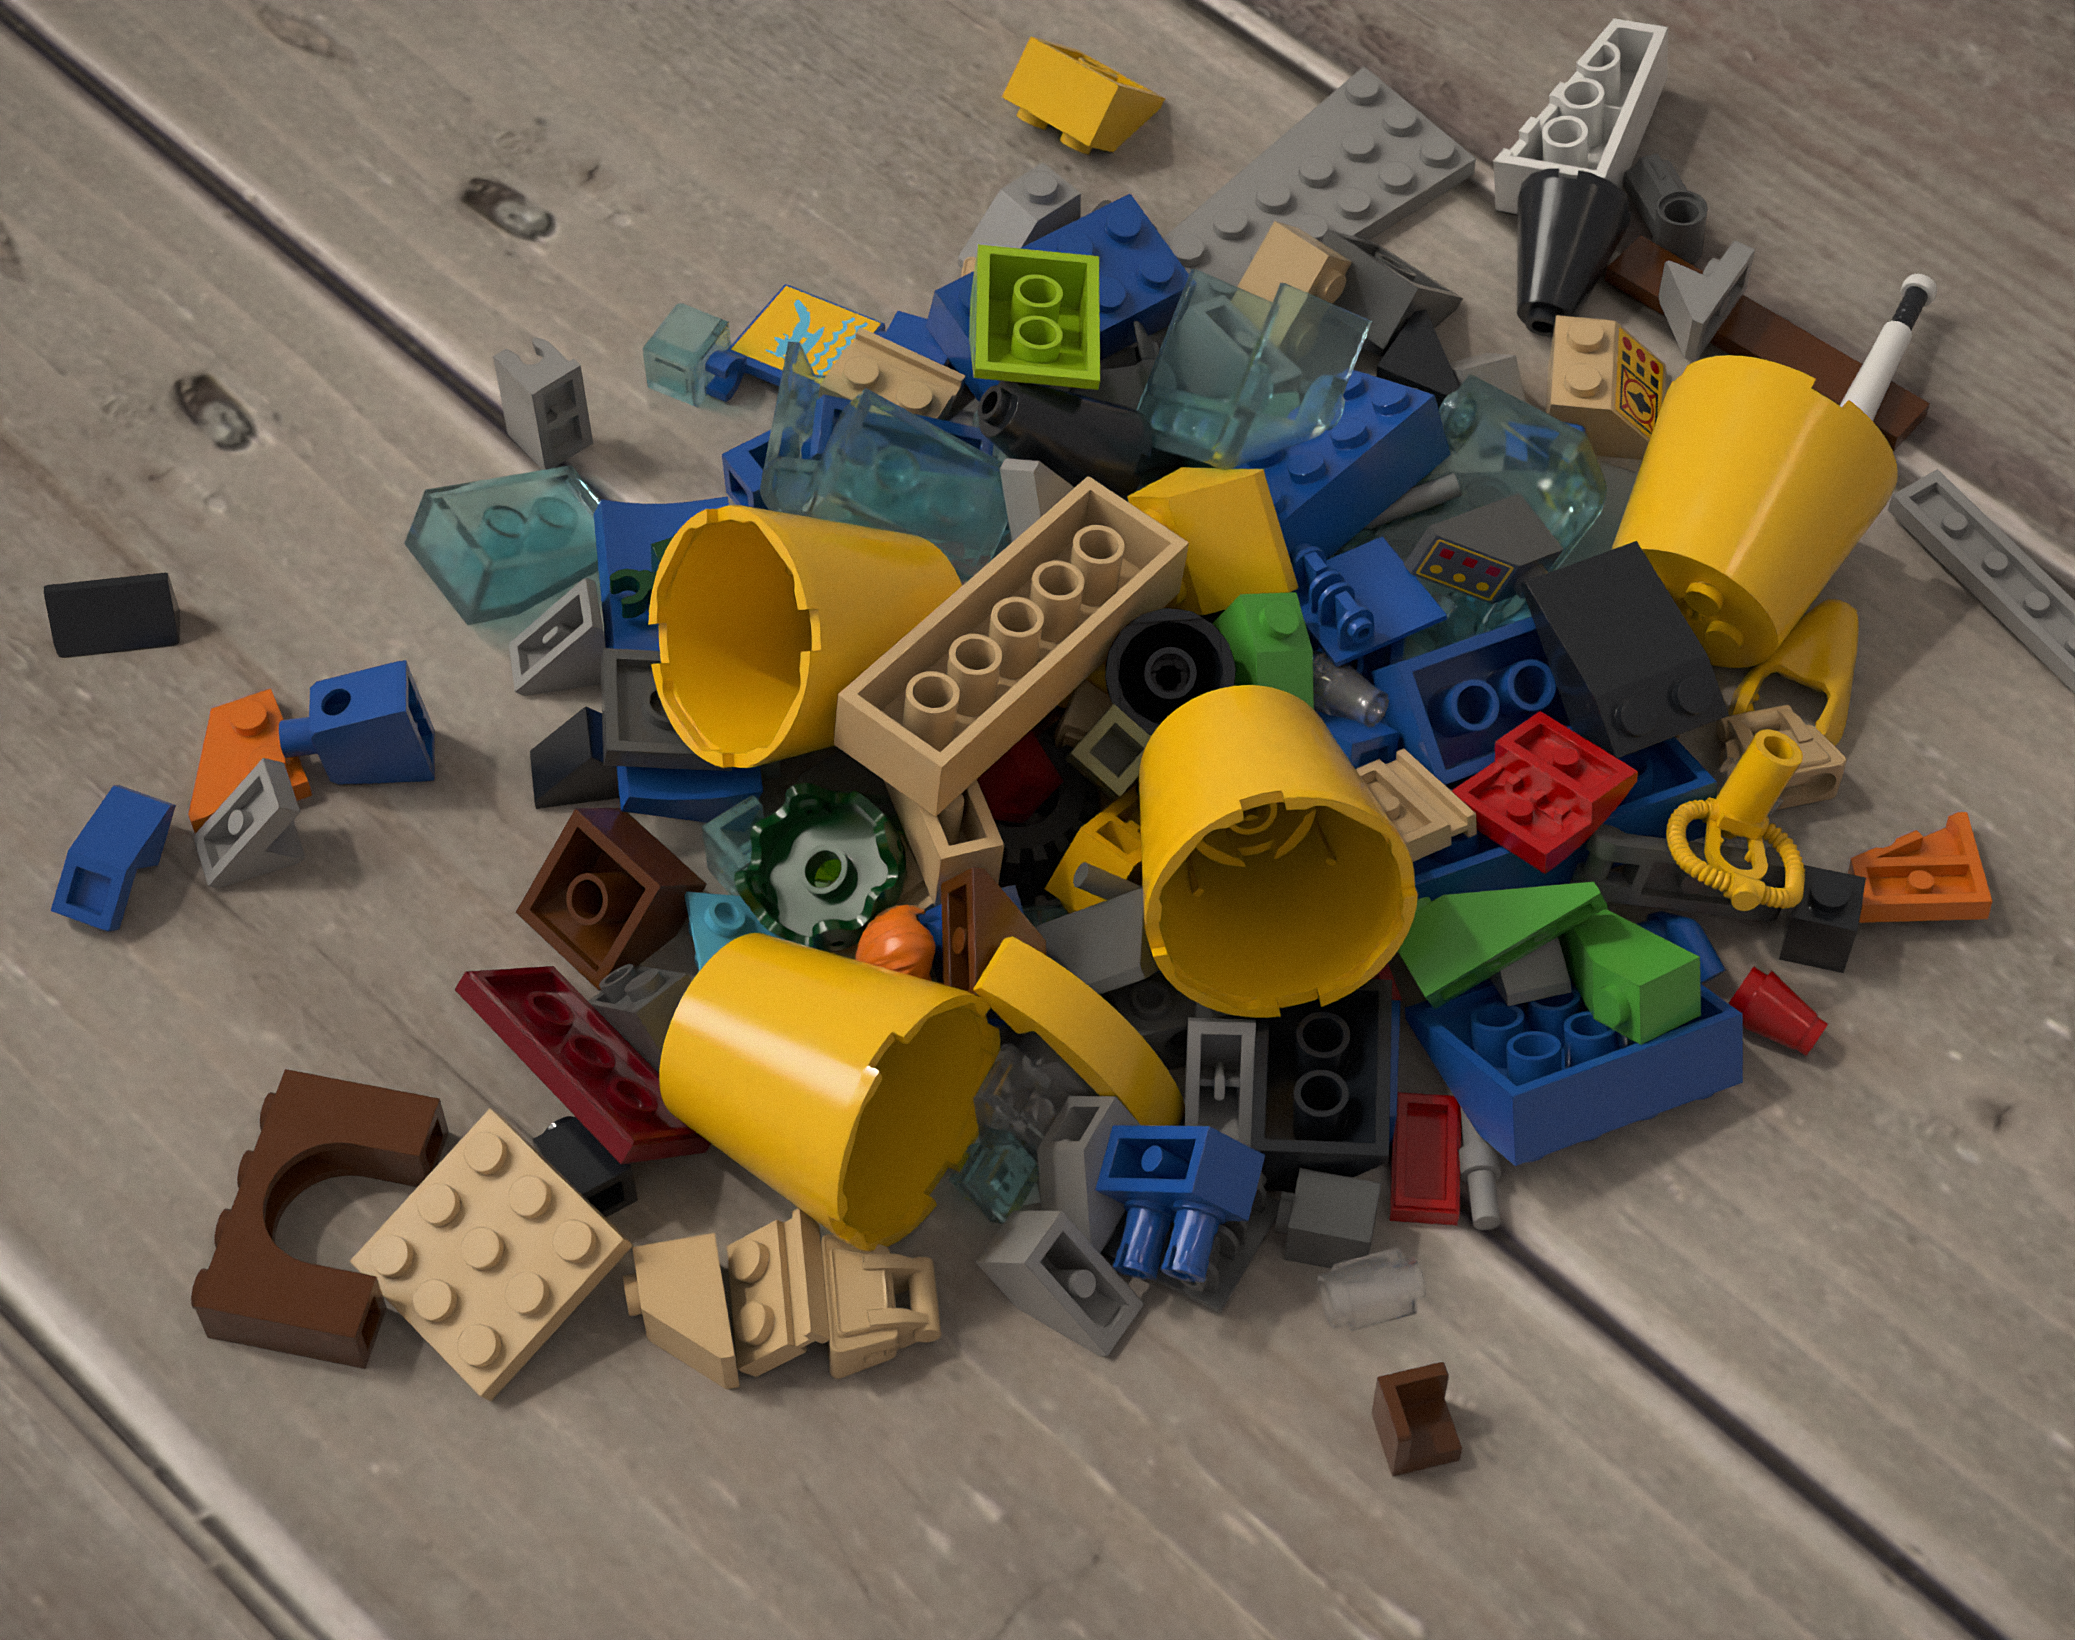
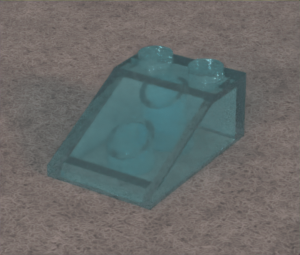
(911, 479)
(506, 540)

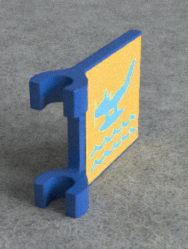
(790, 316)

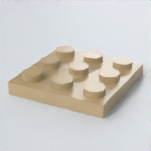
(491, 1254)

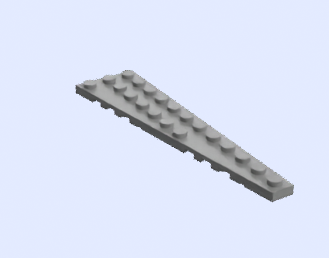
(1342, 168)

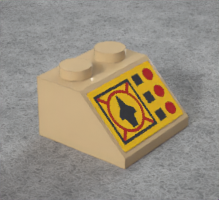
(1605, 384)

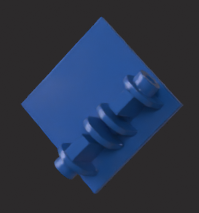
(1360, 599)

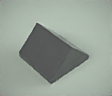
(1103, 943)

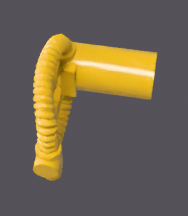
(1742, 812)

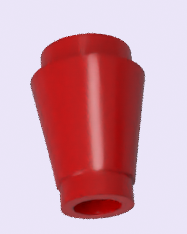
(1777, 1012)

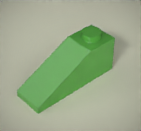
(1269, 643)
(1478, 934)
(1632, 976)

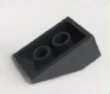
(1622, 652)

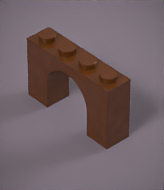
(308, 1135)

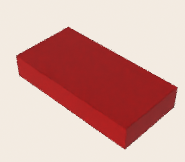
(1426, 1160)

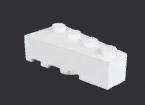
(1595, 116)

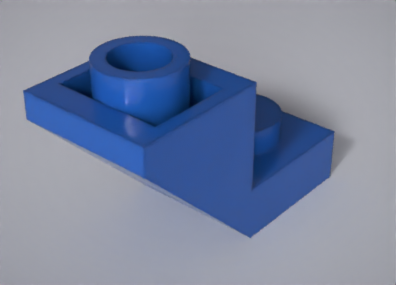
(104, 858)

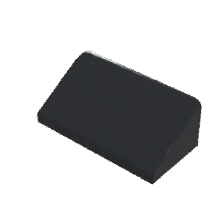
(113, 615)

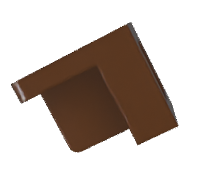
(1415, 1419)

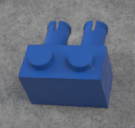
(1179, 1178)

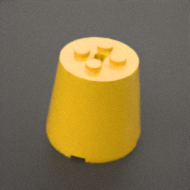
(1753, 499)
(775, 620)
(1265, 857)
(830, 1080)

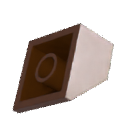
(608, 893)

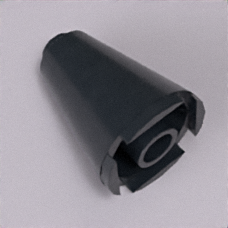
(1564, 243)
(1067, 433)
(1161, 640)

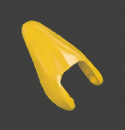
(1817, 655)

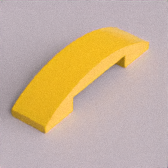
(1082, 1029)

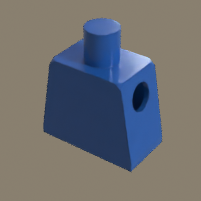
(366, 728)

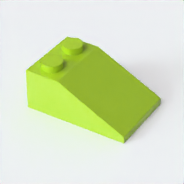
(1035, 317)

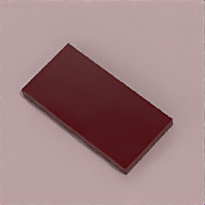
(581, 1061)

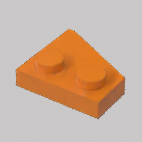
(233, 745)
(1925, 877)

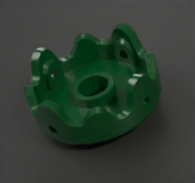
(794, 844)

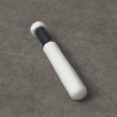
(1881, 363)

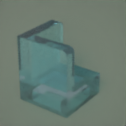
(679, 352)
(729, 842)

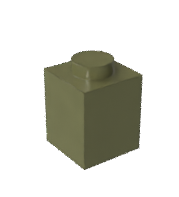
(1110, 753)

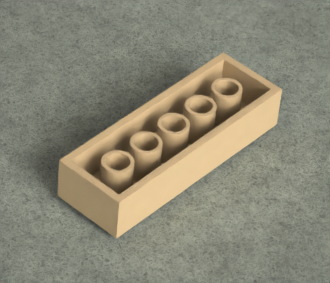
(1008, 645)

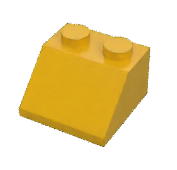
(1078, 97)
(1229, 531)

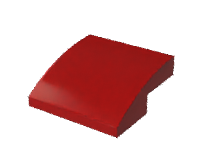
(1545, 791)

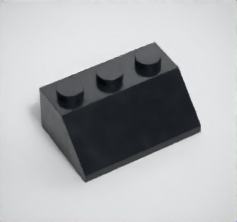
(1324, 1087)

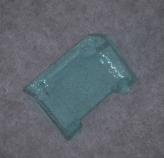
(1499, 451)

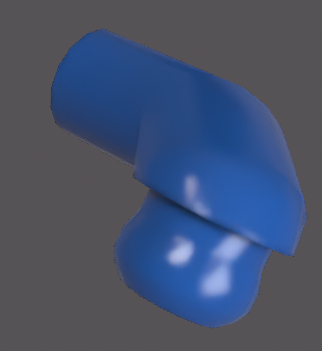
(1689, 936)

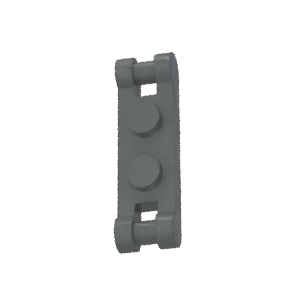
(1656, 880)

